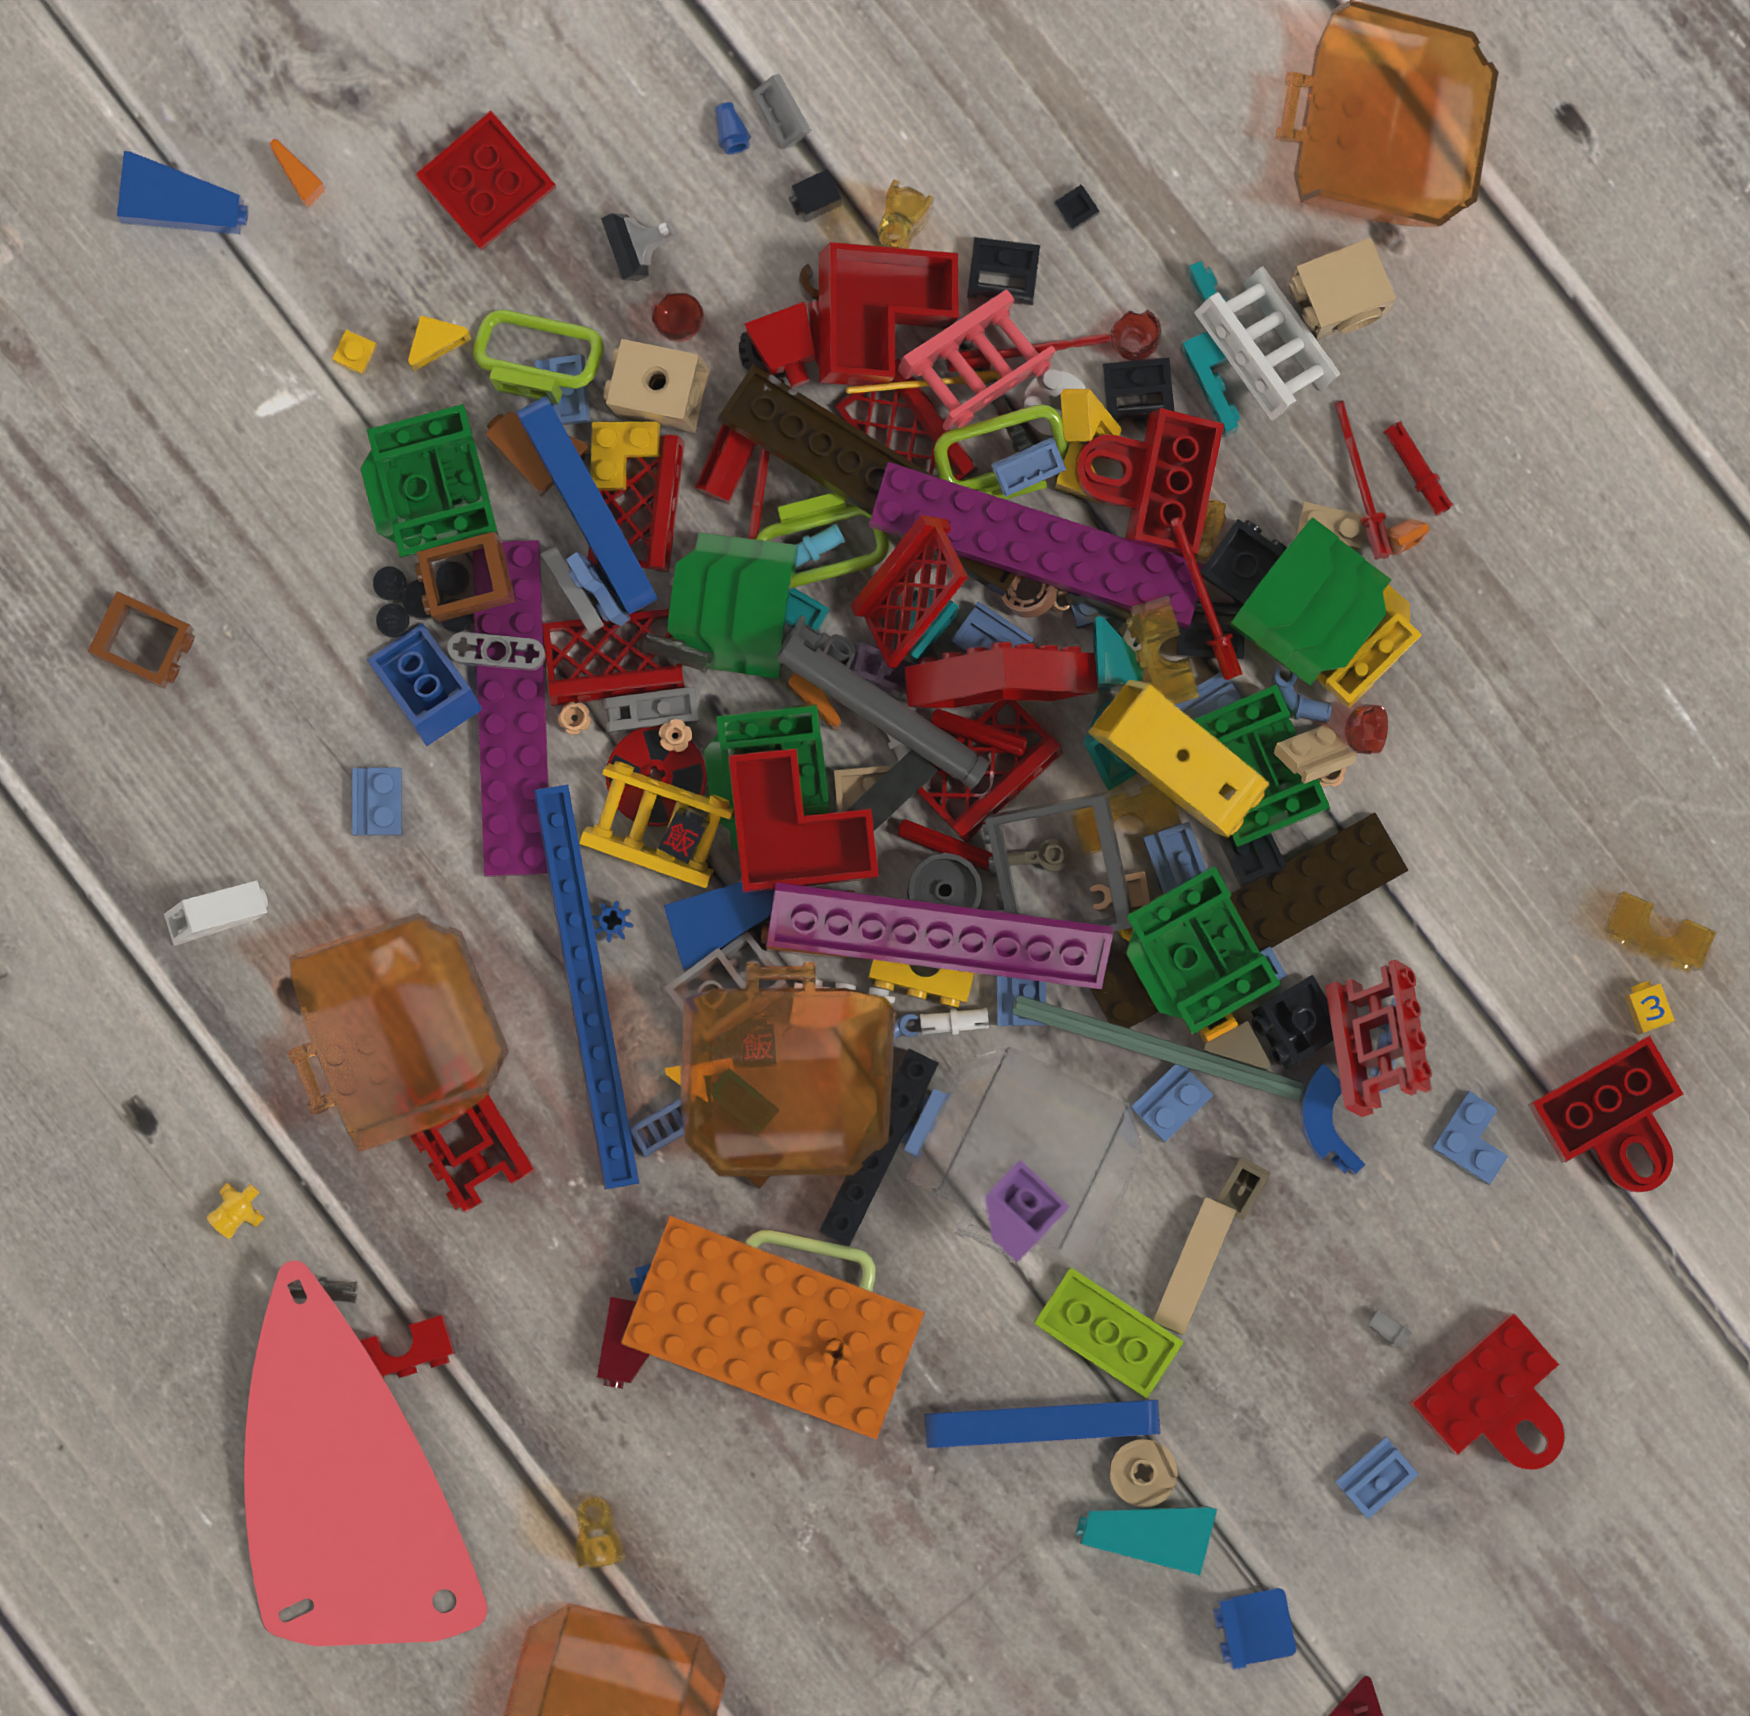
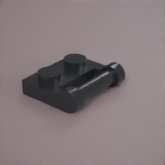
(1006, 260)
(1137, 379)
(1193, 641)

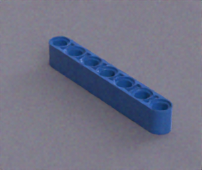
(586, 505)
(1042, 1423)

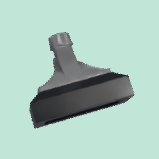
(634, 243)

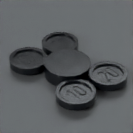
(391, 584)

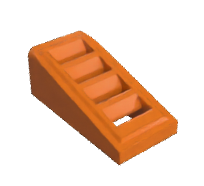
(303, 180)
(1407, 534)
(811, 695)

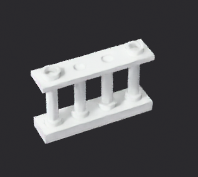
(1248, 359)

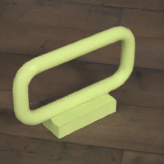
(819, 1247)

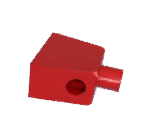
(784, 342)

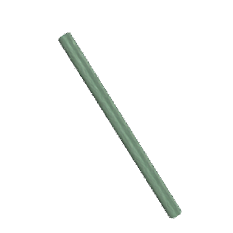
(1158, 1047)

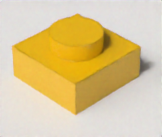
(354, 352)

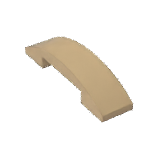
(1194, 1265)

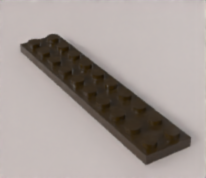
(825, 449)
(1279, 905)

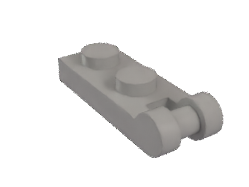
(651, 709)

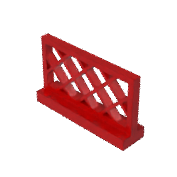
(924, 413)
(664, 504)
(898, 576)
(608, 684)
(1011, 781)

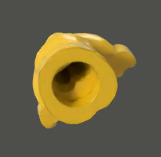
(235, 1210)

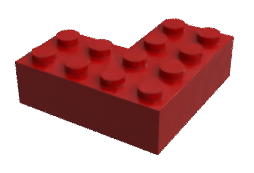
(870, 291)
(1001, 675)
(784, 844)

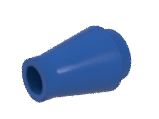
(731, 130)

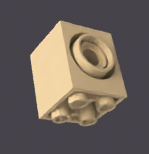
(1342, 290)
(640, 373)

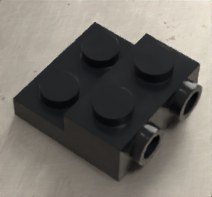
(1242, 561)
(1295, 1022)

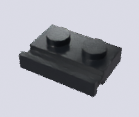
(1254, 859)

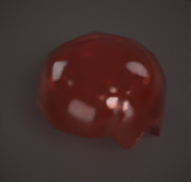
(678, 316)
(1136, 335)
(1367, 729)

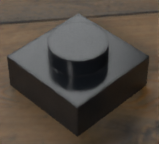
(1076, 207)

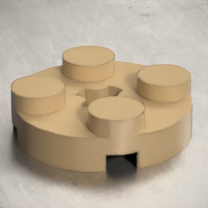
(1161, 1479)

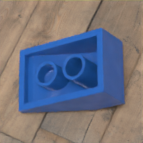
(424, 684)

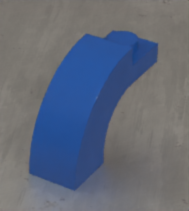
(1317, 1121)

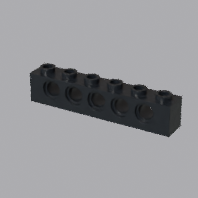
(860, 1188)

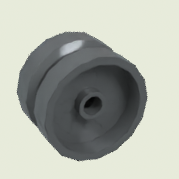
(946, 870)

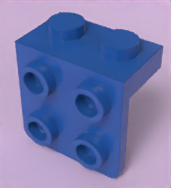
(1255, 1627)

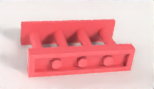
(972, 329)

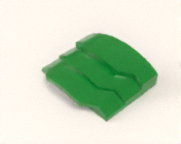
(427, 481)
(734, 602)
(1314, 604)
(764, 732)
(1251, 732)
(1197, 953)

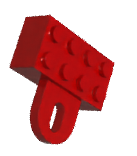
(1160, 479)
(1611, 1110)
(1492, 1393)

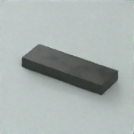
(895, 787)

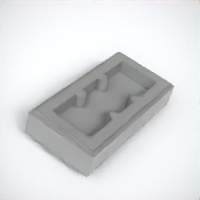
(781, 111)

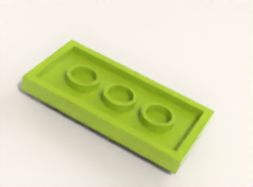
(1108, 1332)

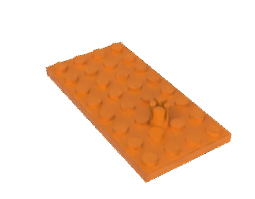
(773, 1327)

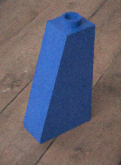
(172, 199)
(715, 920)

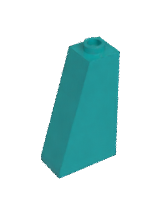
(1154, 1535)

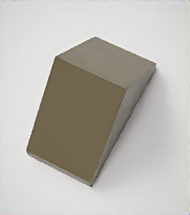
(1240, 1046)
(1243, 1186)

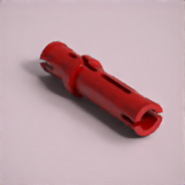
(1418, 468)

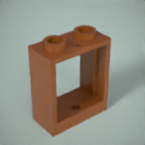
(498, 569)
(111, 625)

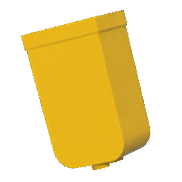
(1179, 757)

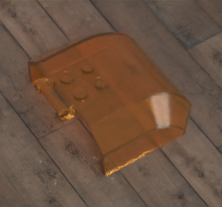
(1391, 117)
(395, 1029)
(786, 1076)
(613, 1666)

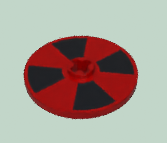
(644, 752)

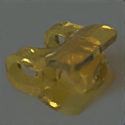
(904, 215)
(600, 1541)

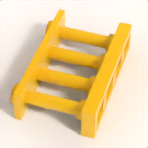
(632, 846)

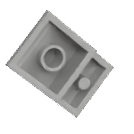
(722, 971)

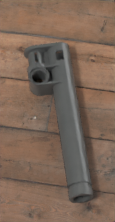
(826, 664)

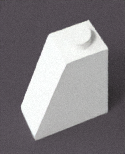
(215, 912)

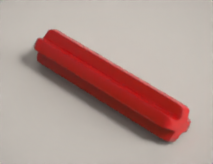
(979, 732)
(944, 843)

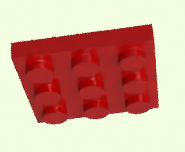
(485, 180)

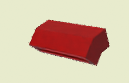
(725, 465)

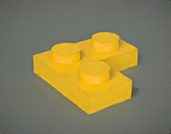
(614, 443)

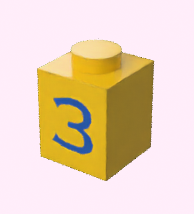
(1648, 1007)

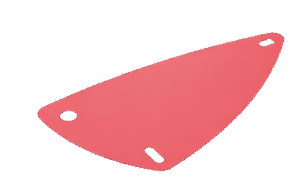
(343, 1490)

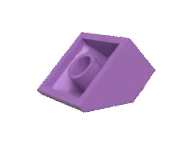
(1022, 1210)

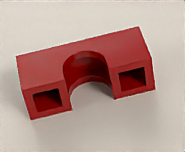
(430, 1345)

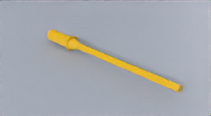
(985, 376)

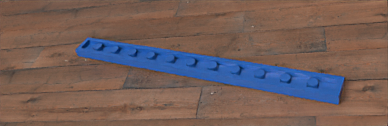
(586, 987)

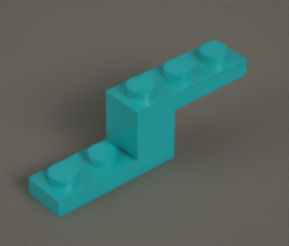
(1205, 355)

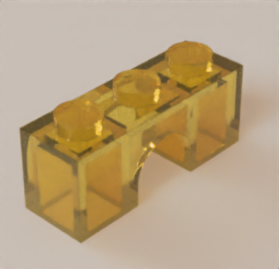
(1153, 624)
(1150, 807)
(1631, 924)

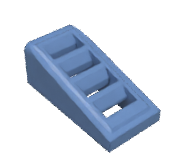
(641, 1138)

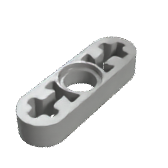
(574, 594)
(470, 656)

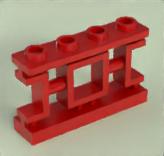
(1354, 1043)
(485, 1120)

